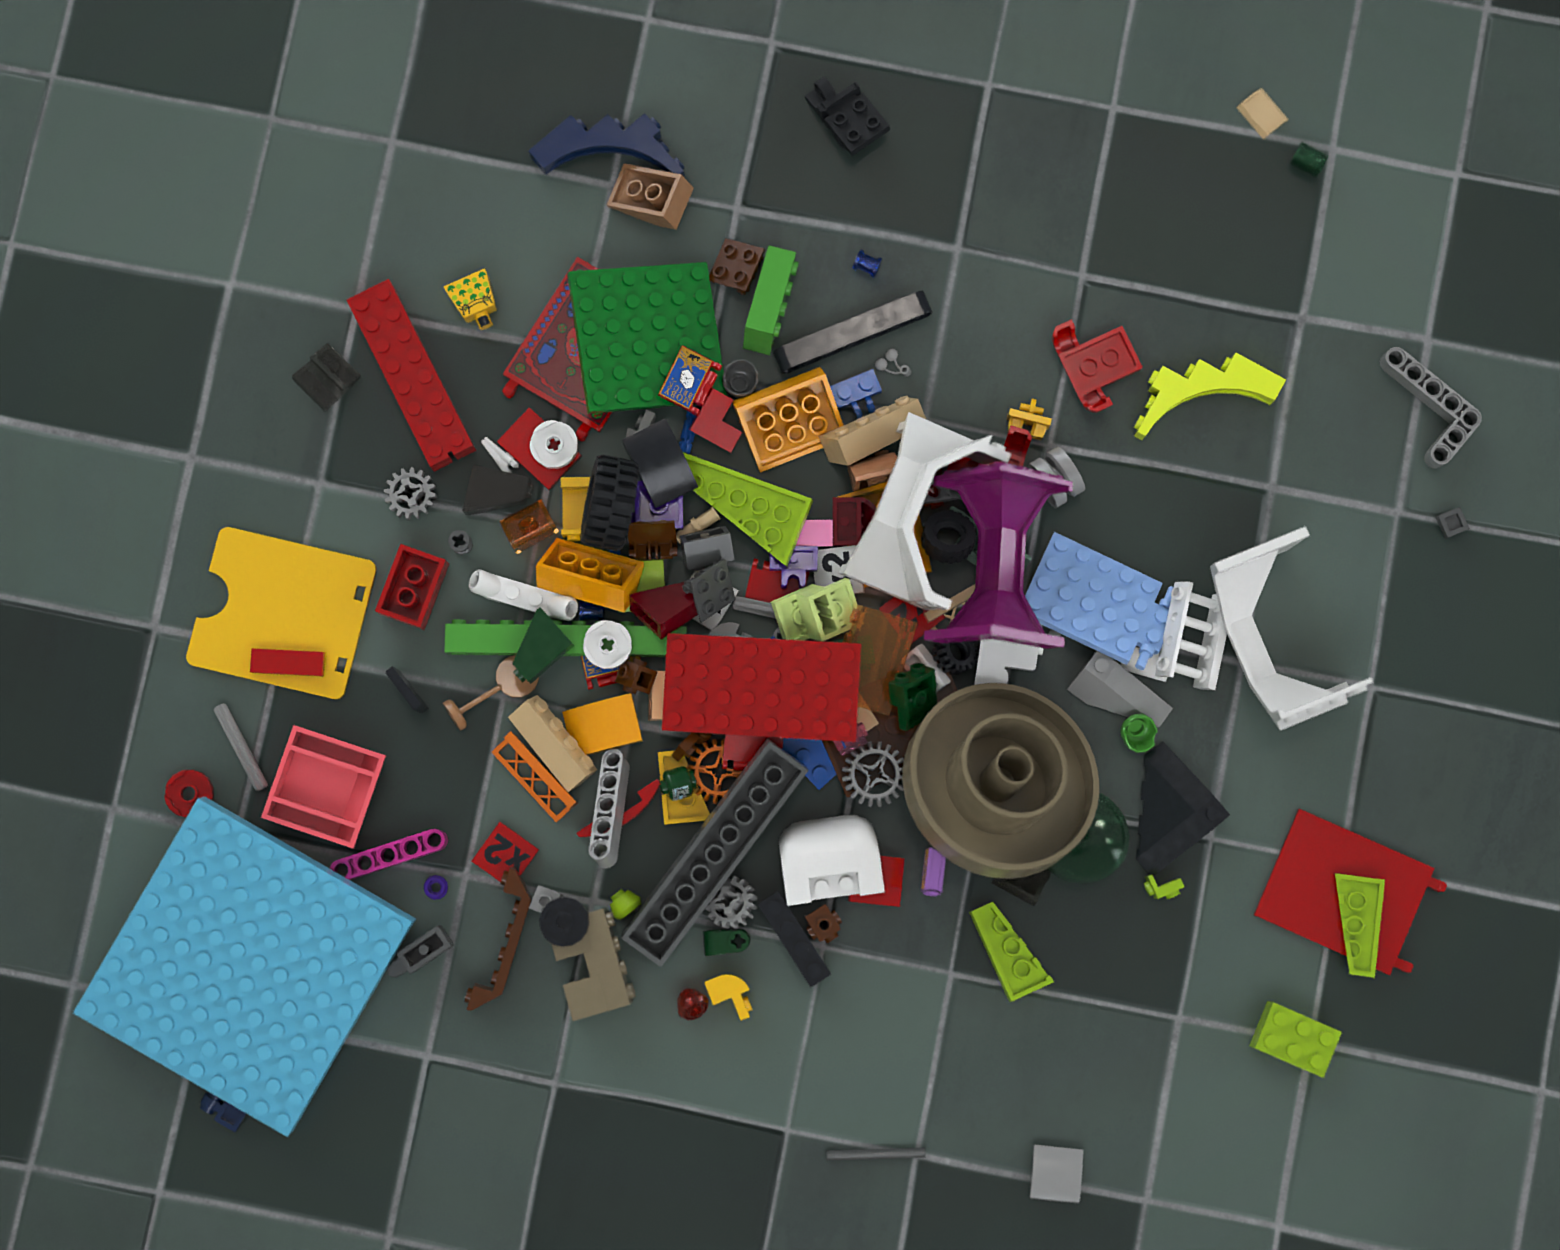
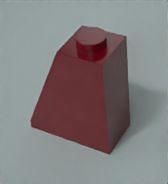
(663, 608)

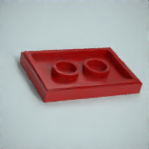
(517, 444)

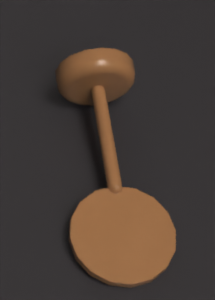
(506, 682)

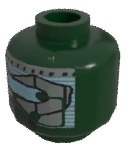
(678, 783)

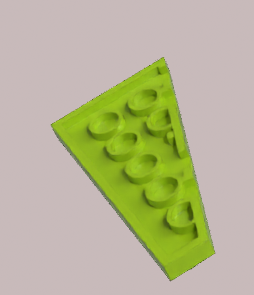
(758, 508)

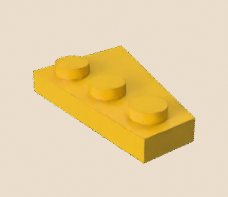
(686, 809)

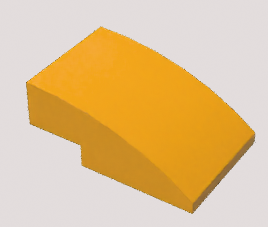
(604, 724)

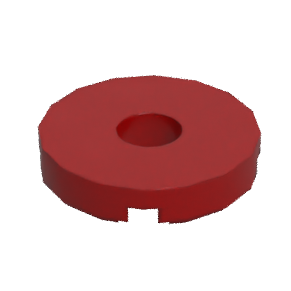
(179, 782)

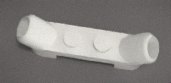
(523, 595)

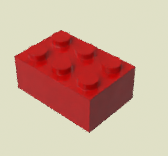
(412, 587)

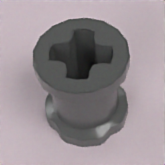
(458, 534)

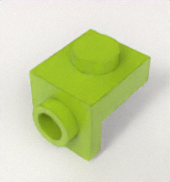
(1168, 889)

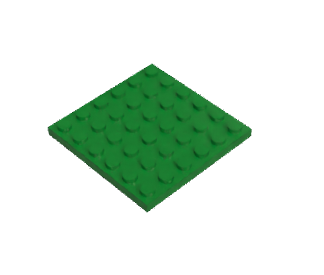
(633, 328)

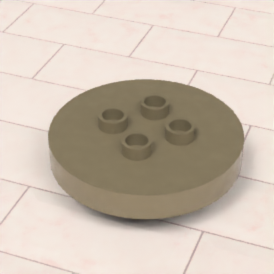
(1000, 780)

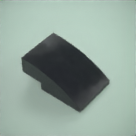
(660, 463)

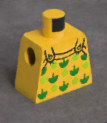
(473, 298)

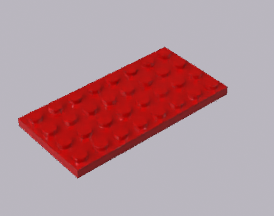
(762, 687)

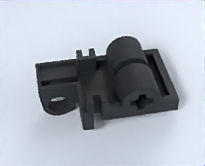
(848, 115)

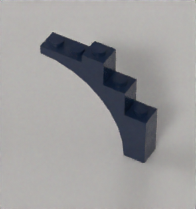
(607, 136)

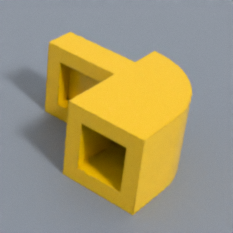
(730, 986)

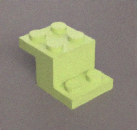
(815, 611)

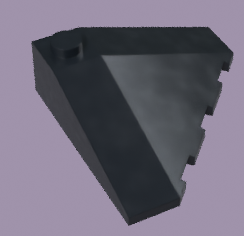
(1175, 810)

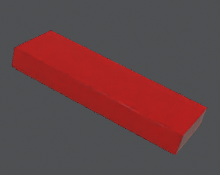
(287, 662)

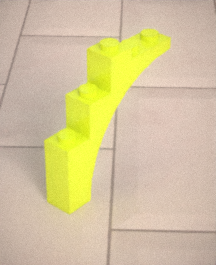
(1239, 377)

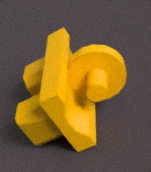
(1038, 423)

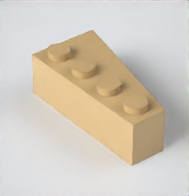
(869, 432)

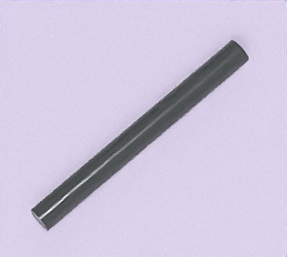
(875, 1154)

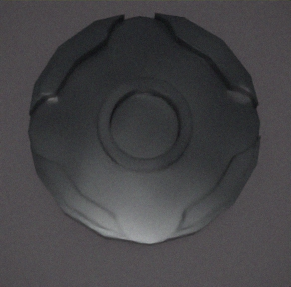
(564, 921)

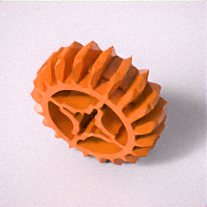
(716, 792)

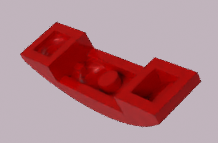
(647, 795)

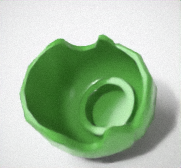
(1138, 733)

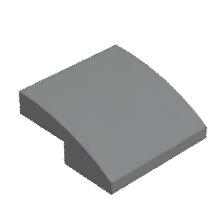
(1056, 1174)

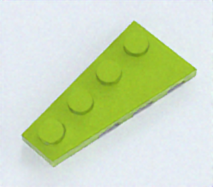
(1361, 917)
(1013, 962)

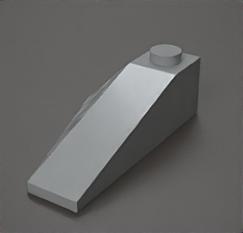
(1114, 689)

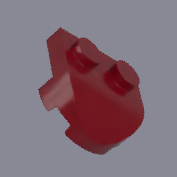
(851, 519)

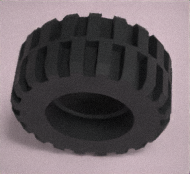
(609, 502)

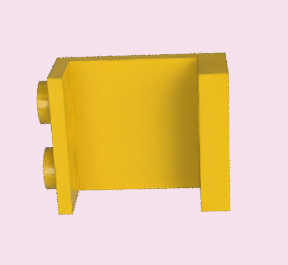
(574, 497)

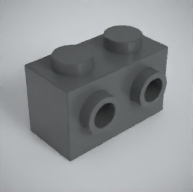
(705, 547)

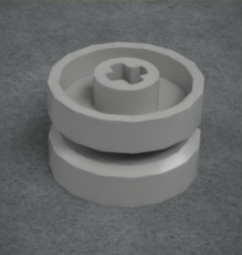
(1060, 464)

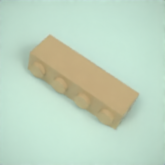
(552, 743)

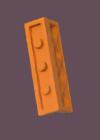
(541, 771)

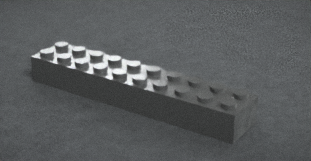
(714, 852)

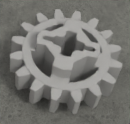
(401, 495)
(739, 904)

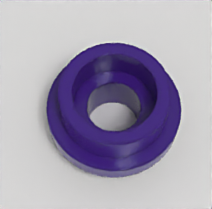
(428, 887)

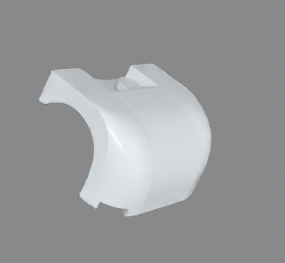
(830, 859)

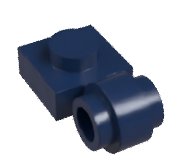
(227, 1114)

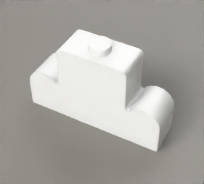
(998, 655)

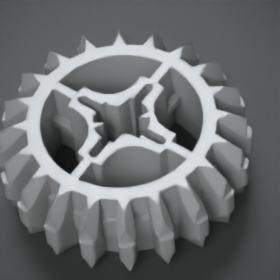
(855, 764)

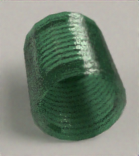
(1309, 159)

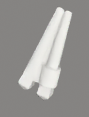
(501, 457)

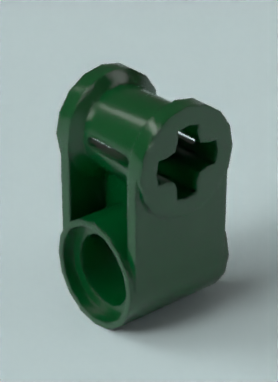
(720, 941)

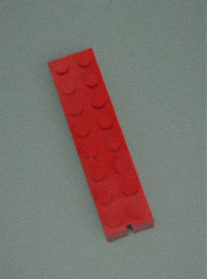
(411, 375)

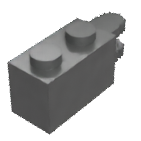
(421, 952)

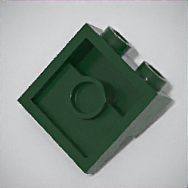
(913, 694)

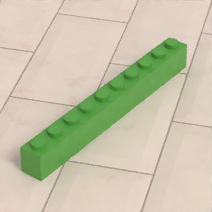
(507, 637)

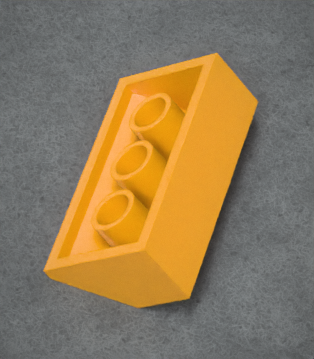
(589, 574)

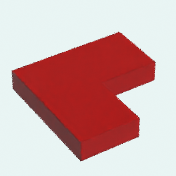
(710, 423)

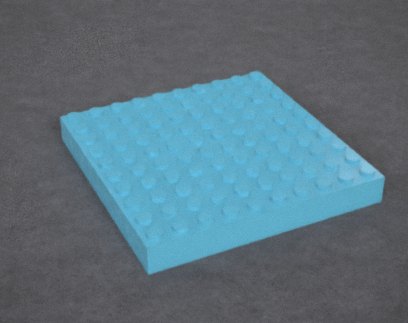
(244, 966)

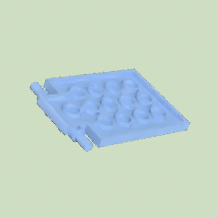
(1098, 601)

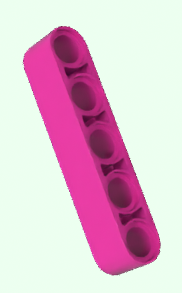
(401, 854)

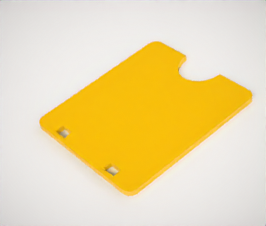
(283, 600)

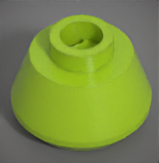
(624, 903)

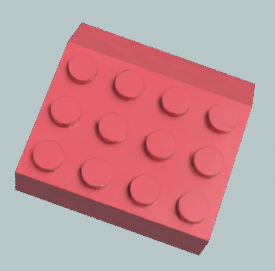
(323, 786)

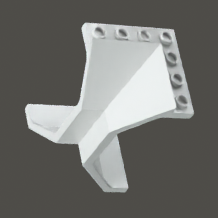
(888, 550)
(1238, 588)

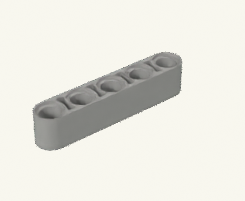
(613, 818)

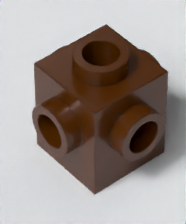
(636, 676)
(818, 915)

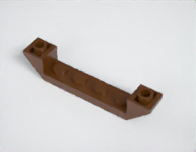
(480, 993)

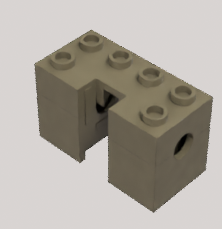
(607, 984)

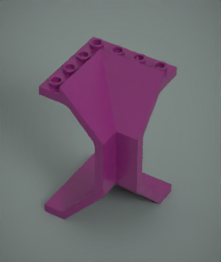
(1003, 506)

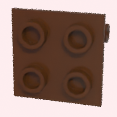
(736, 265)
(652, 537)

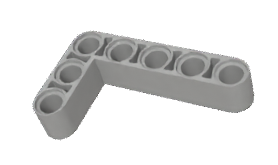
(1435, 402)

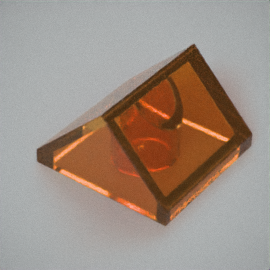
(529, 526)

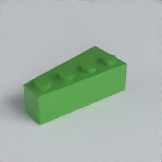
(769, 300)

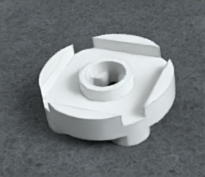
(559, 432)
(594, 641)

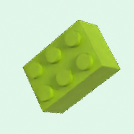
(1295, 1039)

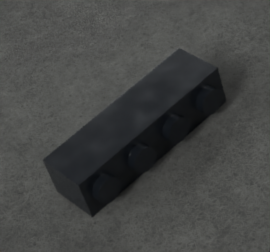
(794, 939)

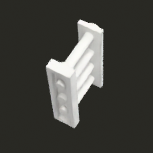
(1213, 642)

